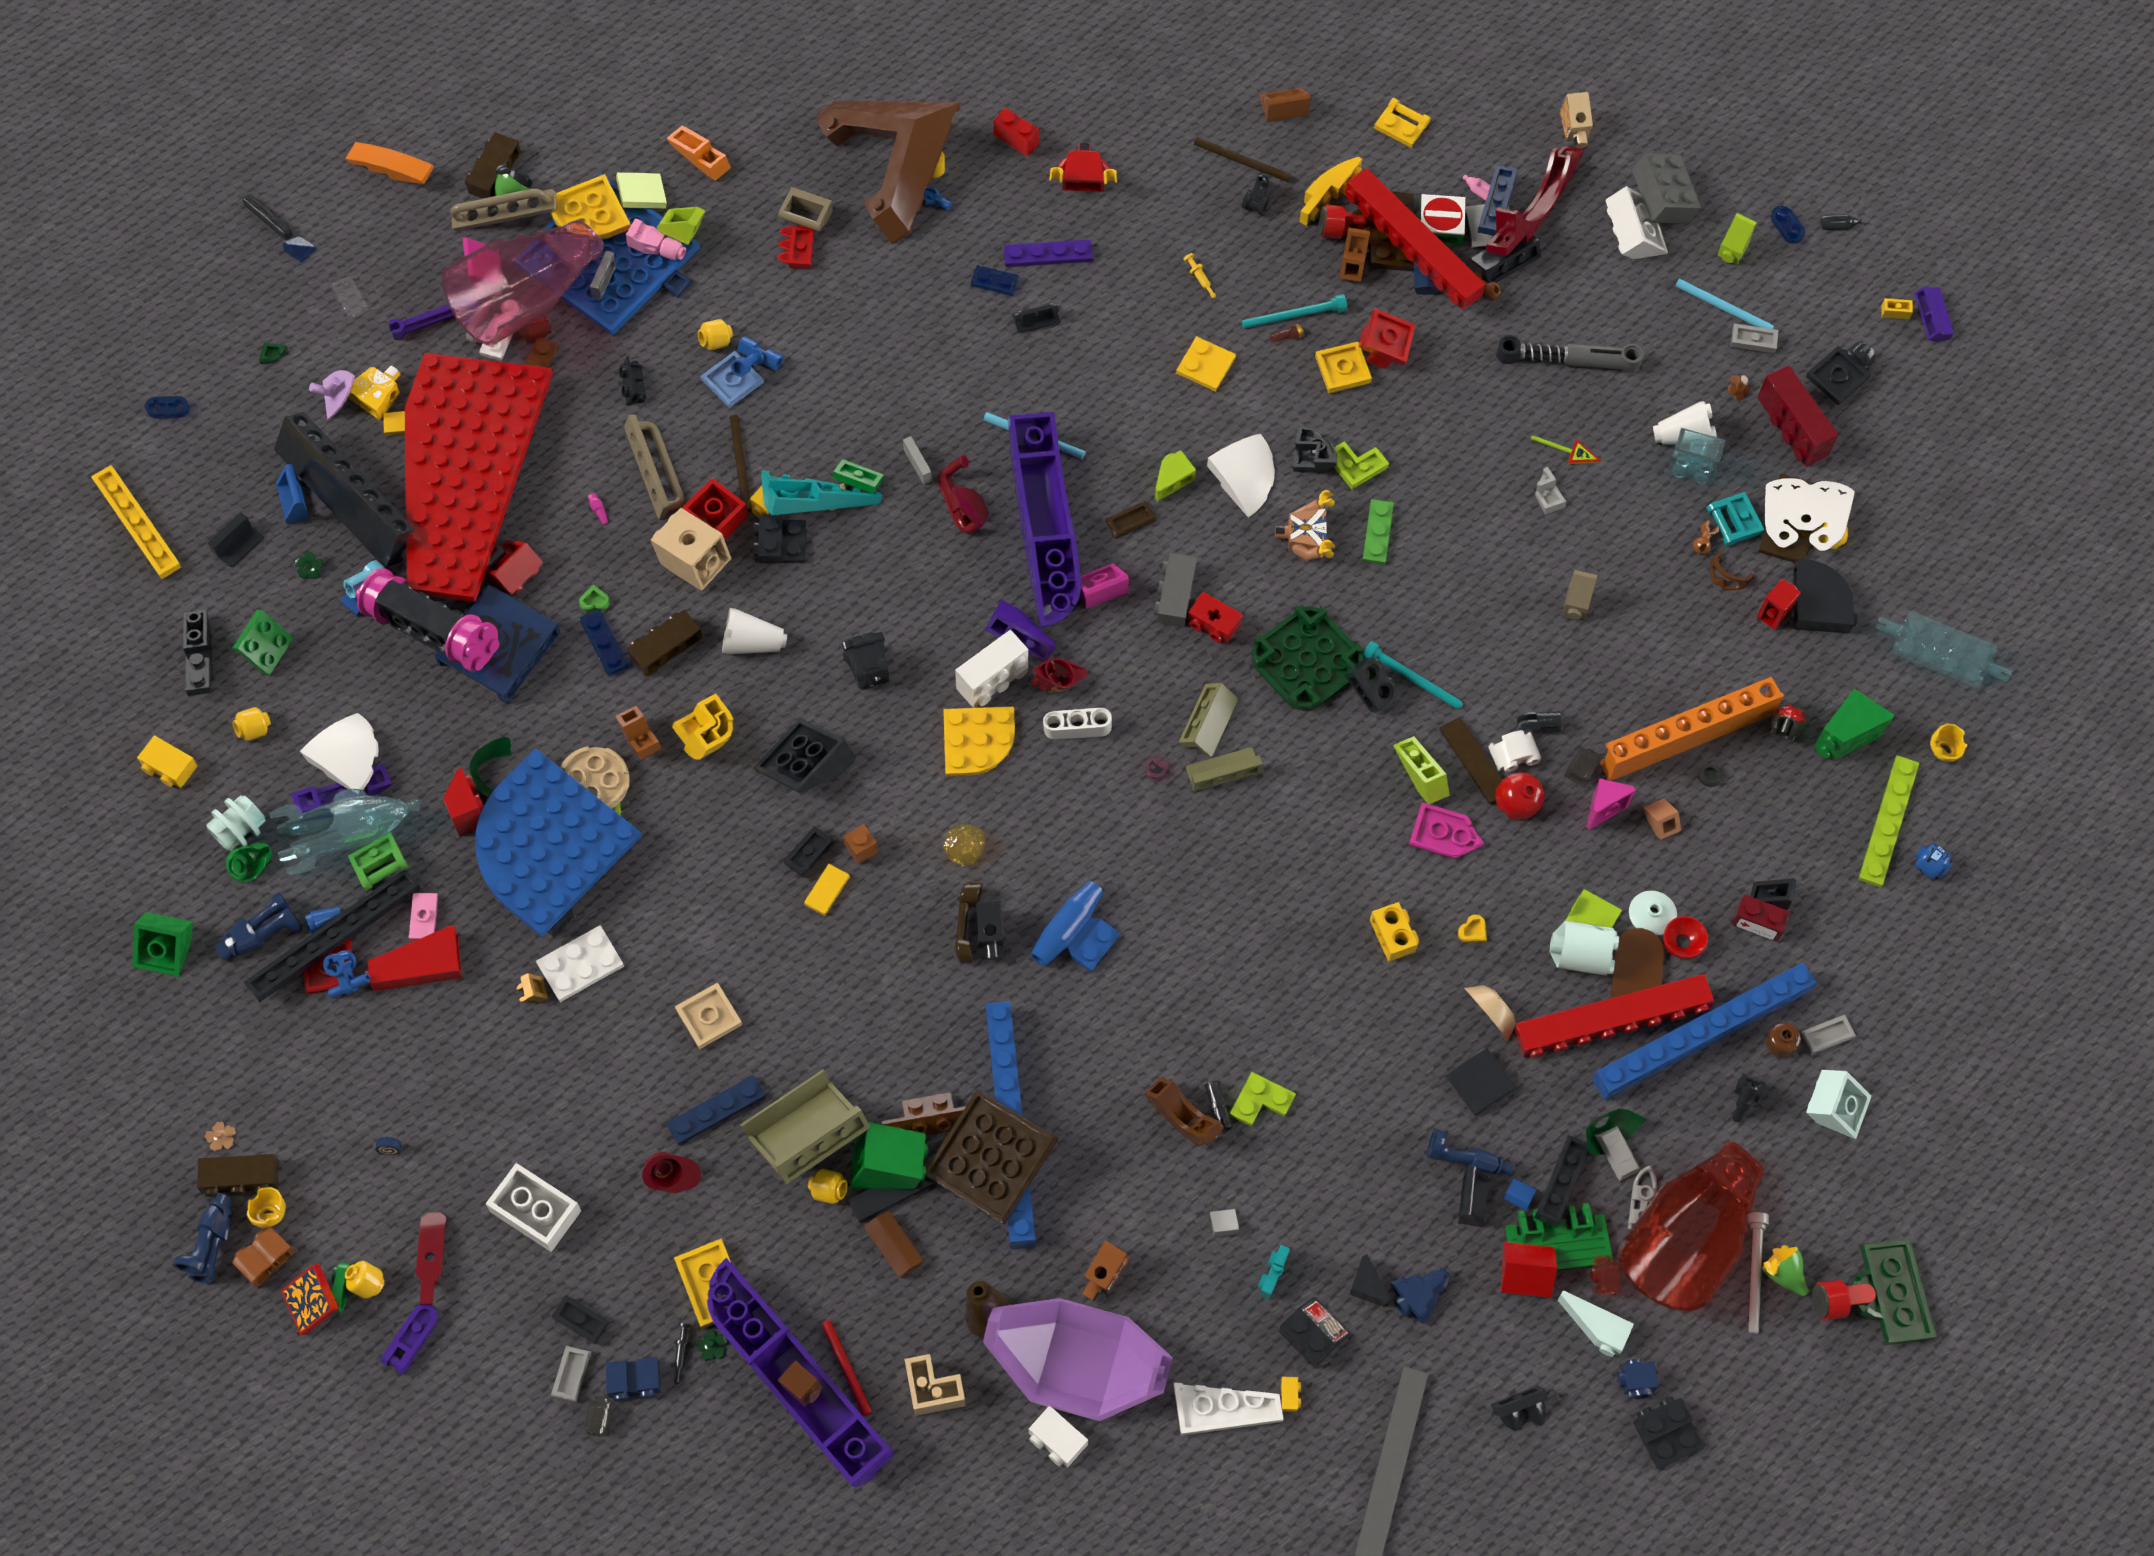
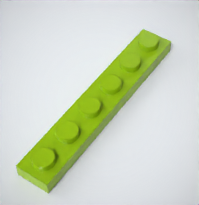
(1888, 821)

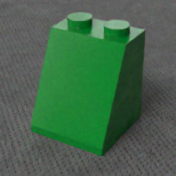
(1853, 726)
(888, 1158)

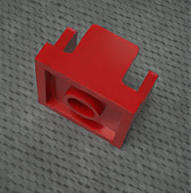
(1386, 339)

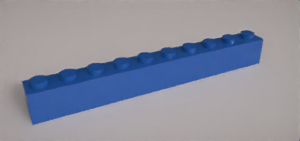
(1703, 1031)
(1008, 1093)

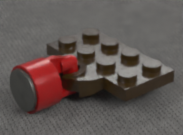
(1382, 253)

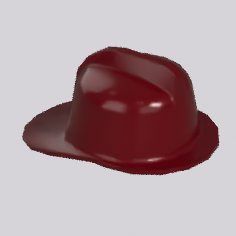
(670, 1172)

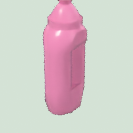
(1478, 186)

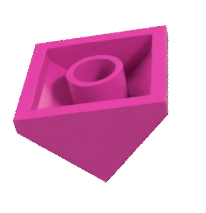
(1103, 585)
(1608, 801)

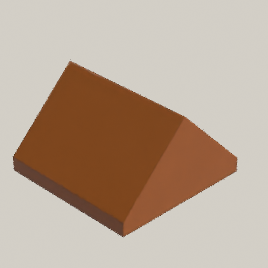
(1285, 104)

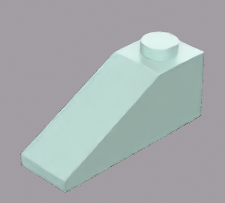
(1599, 1325)

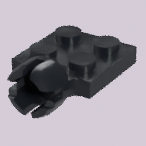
(1842, 371)

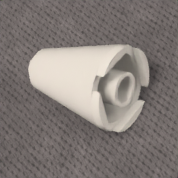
(751, 635)

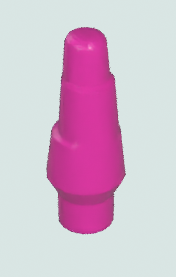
(598, 508)

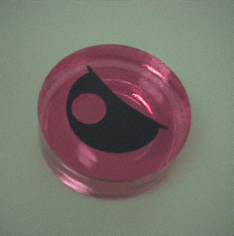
(1156, 768)

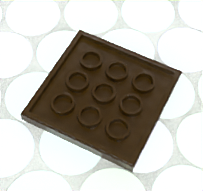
(991, 1156)

